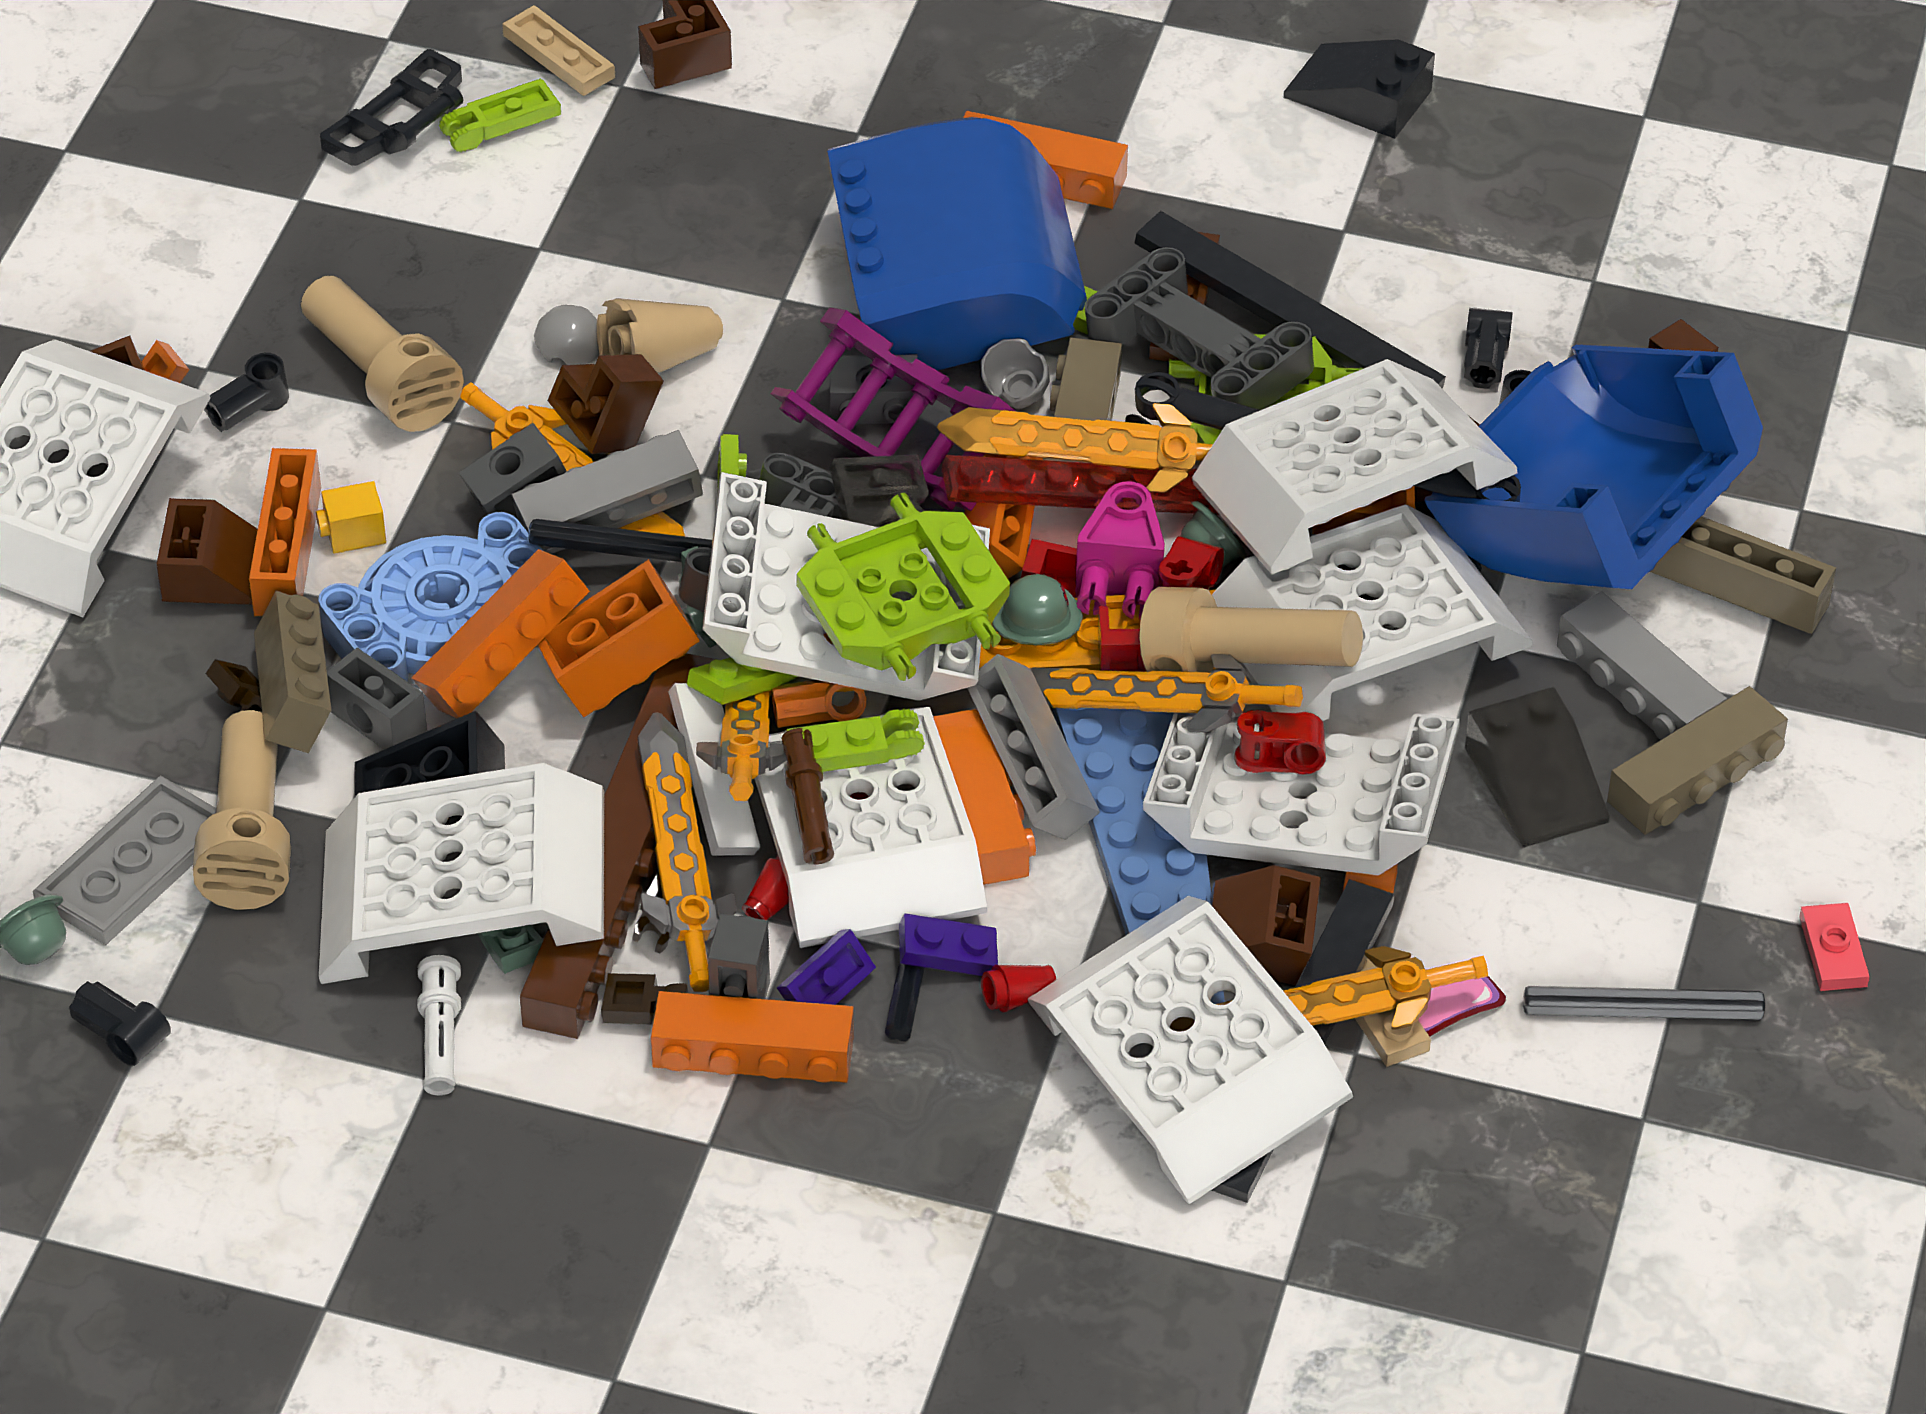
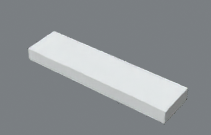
(726, 821)

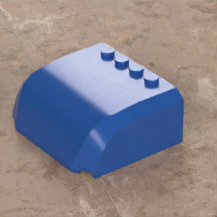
(956, 239)
(1609, 463)

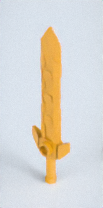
(545, 420)

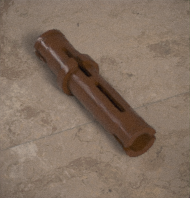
(804, 780)

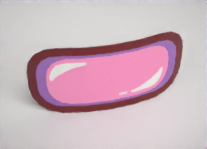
(1459, 1001)

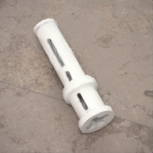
(435, 989)

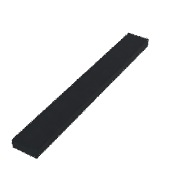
(1273, 298)
(1338, 953)

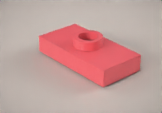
(1834, 946)

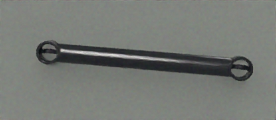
(1218, 412)

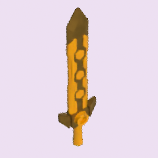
(1098, 441)
(1395, 984)

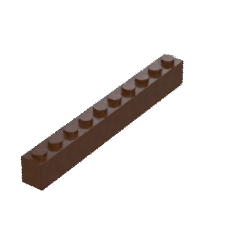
(567, 977)

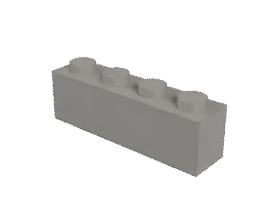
(616, 488)
(1634, 665)
(1032, 748)

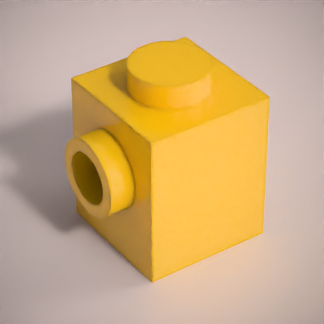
(352, 517)

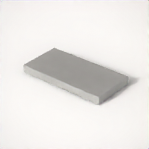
(129, 861)

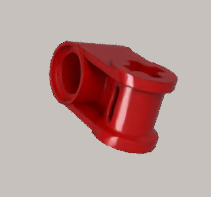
(1191, 564)
(1284, 742)

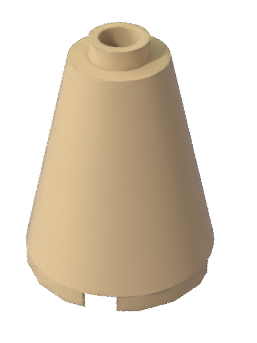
(658, 331)

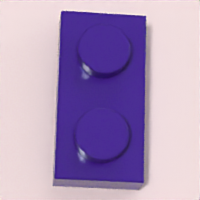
(947, 944)
(829, 972)

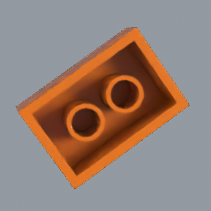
(617, 639)

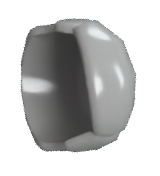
(568, 334)
(1014, 372)

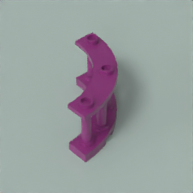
(927, 388)

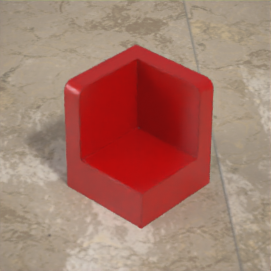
(1053, 561)
(1118, 647)

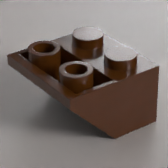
(205, 554)
(1272, 916)

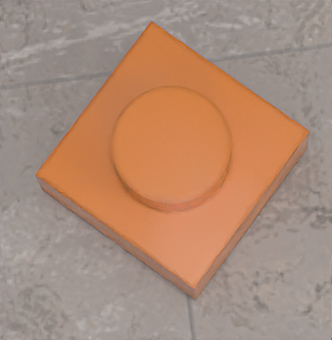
(164, 362)

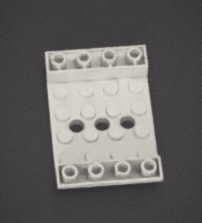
(1294, 471)
(53, 512)
(1420, 586)
(767, 623)
(1361, 810)
(890, 850)
(526, 859)
(1207, 1093)

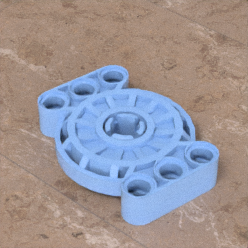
(406, 596)

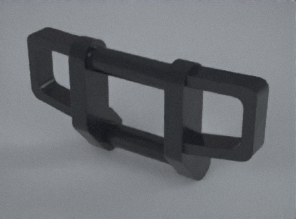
(398, 136)

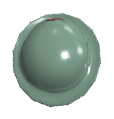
(1212, 530)
(1038, 612)
(33, 930)

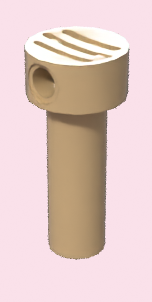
(406, 374)
(1186, 627)
(242, 848)

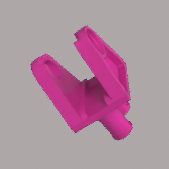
(1119, 551)

